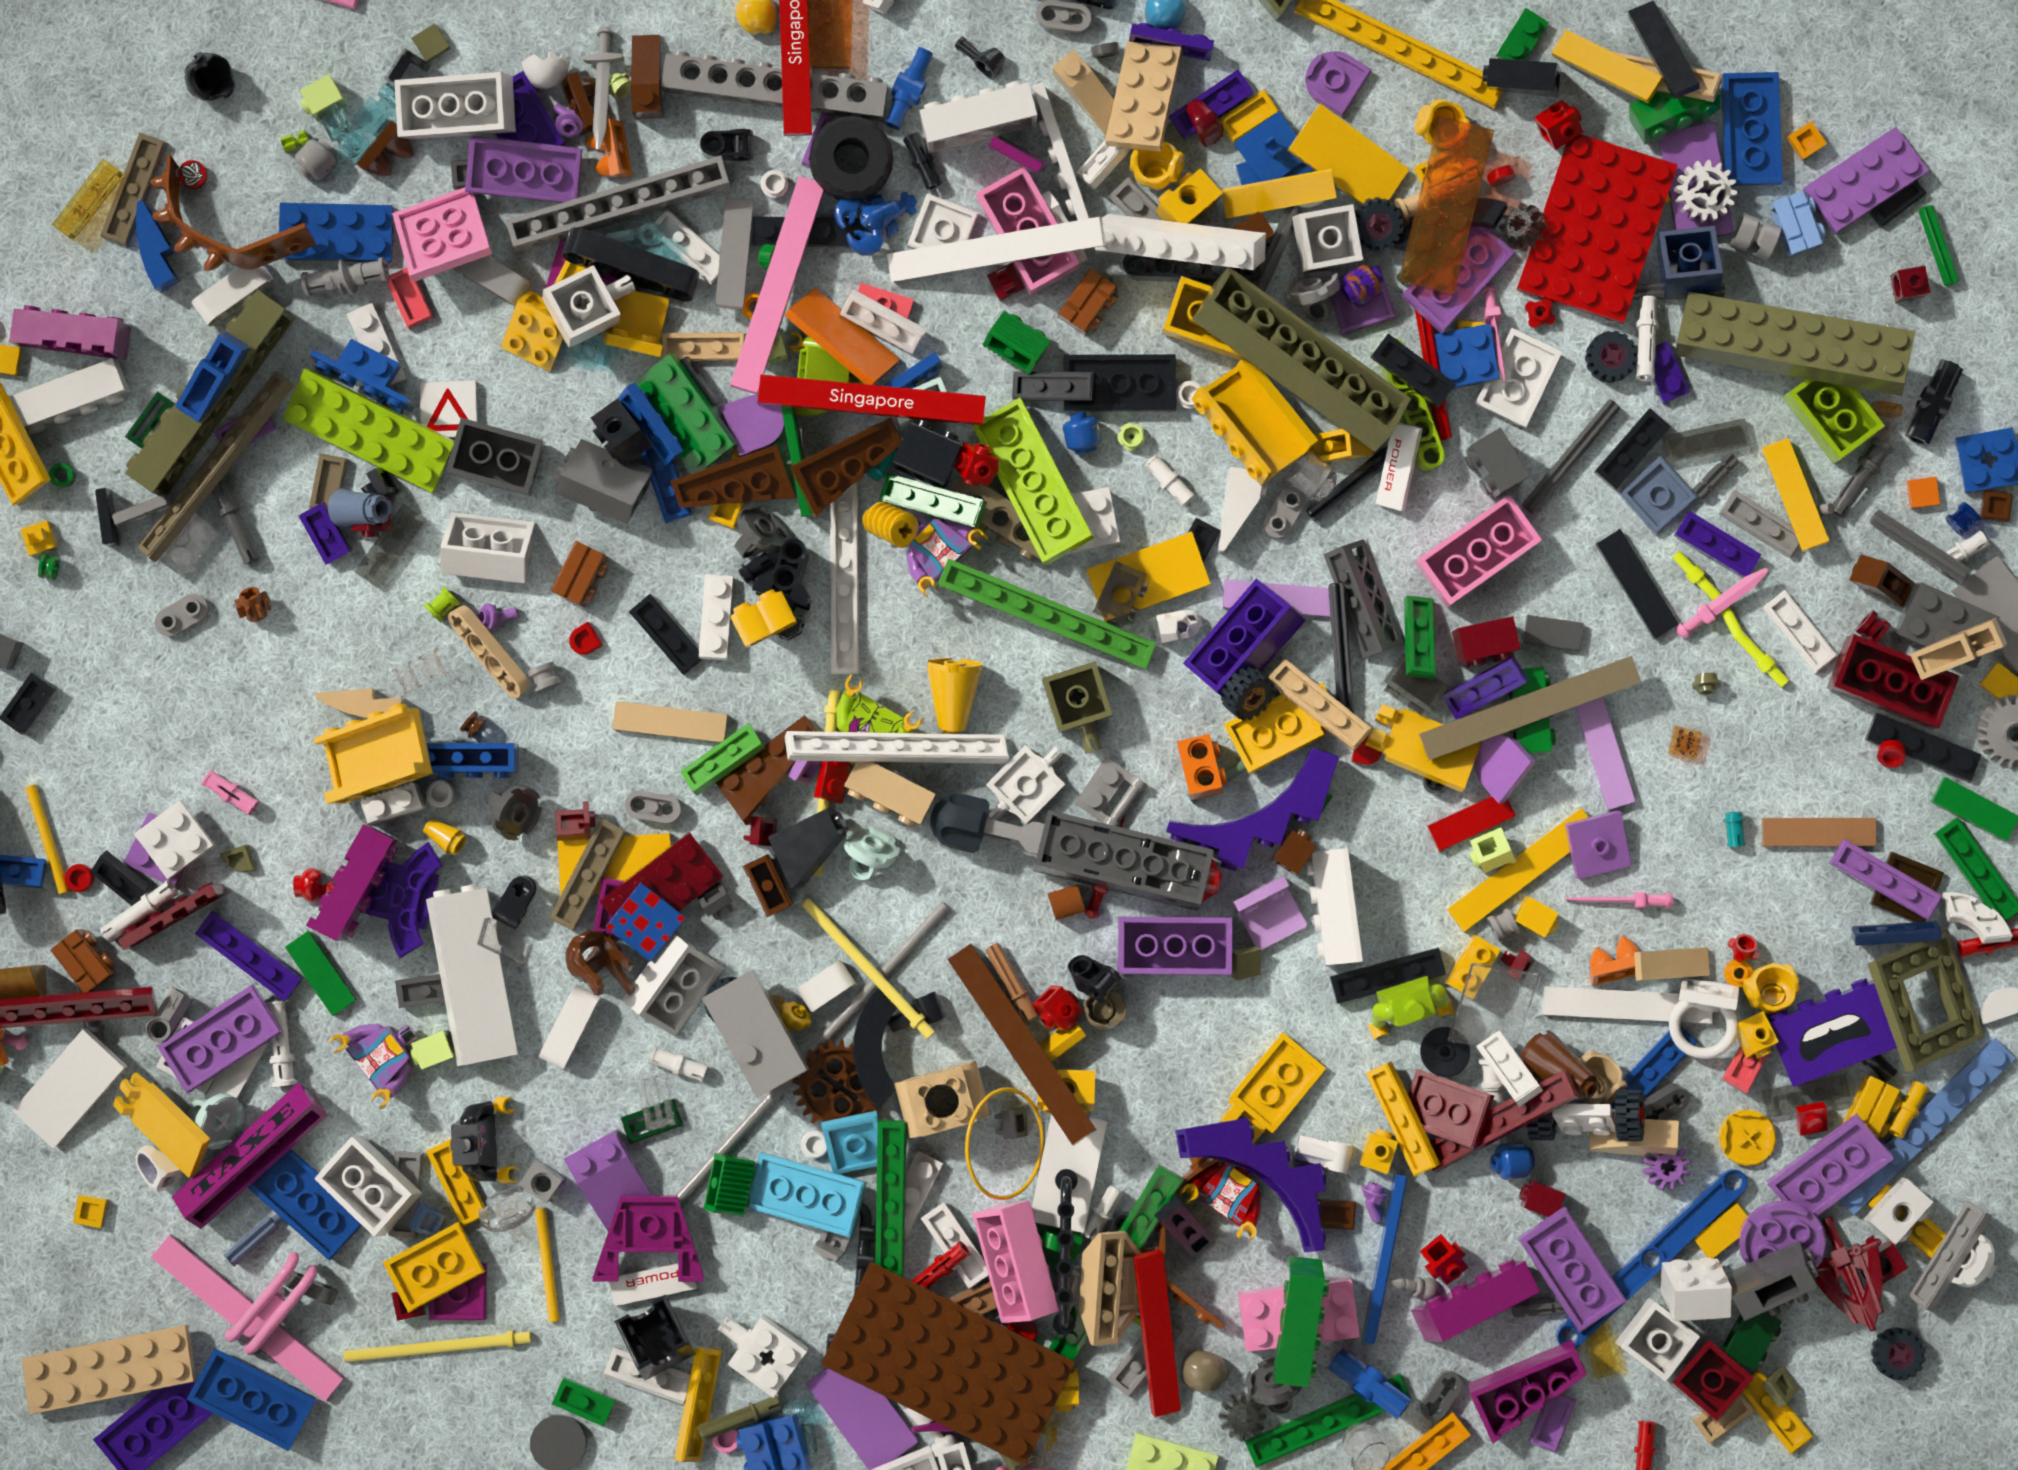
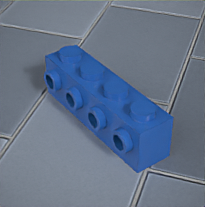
(473, 759)

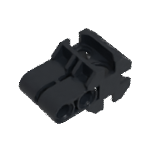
(795, 593)

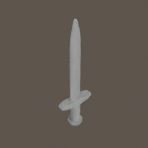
(602, 60)

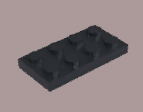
(1126, 382)

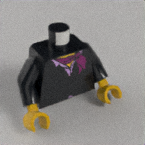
(475, 1142)

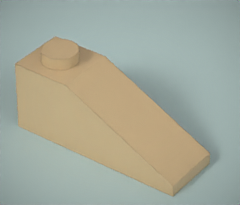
(1085, 89)

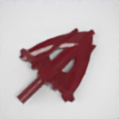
(1863, 1303)

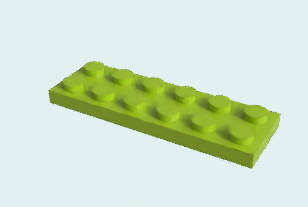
(369, 430)
(1034, 482)

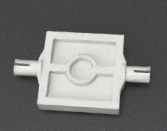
(1025, 784)

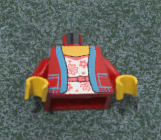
(1229, 1193)

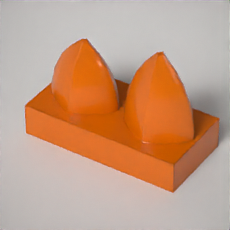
(616, 160)
(1605, 969)

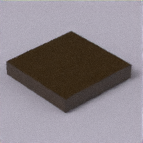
(1920, 872)

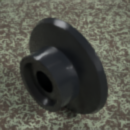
(1457, 1057)

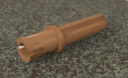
(1014, 987)

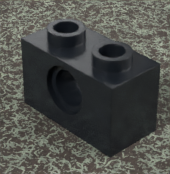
(620, 431)

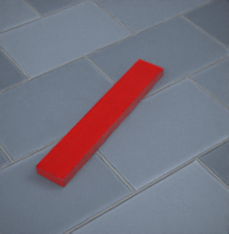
(1157, 1333)

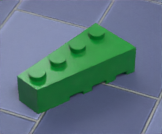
(1300, 1322)

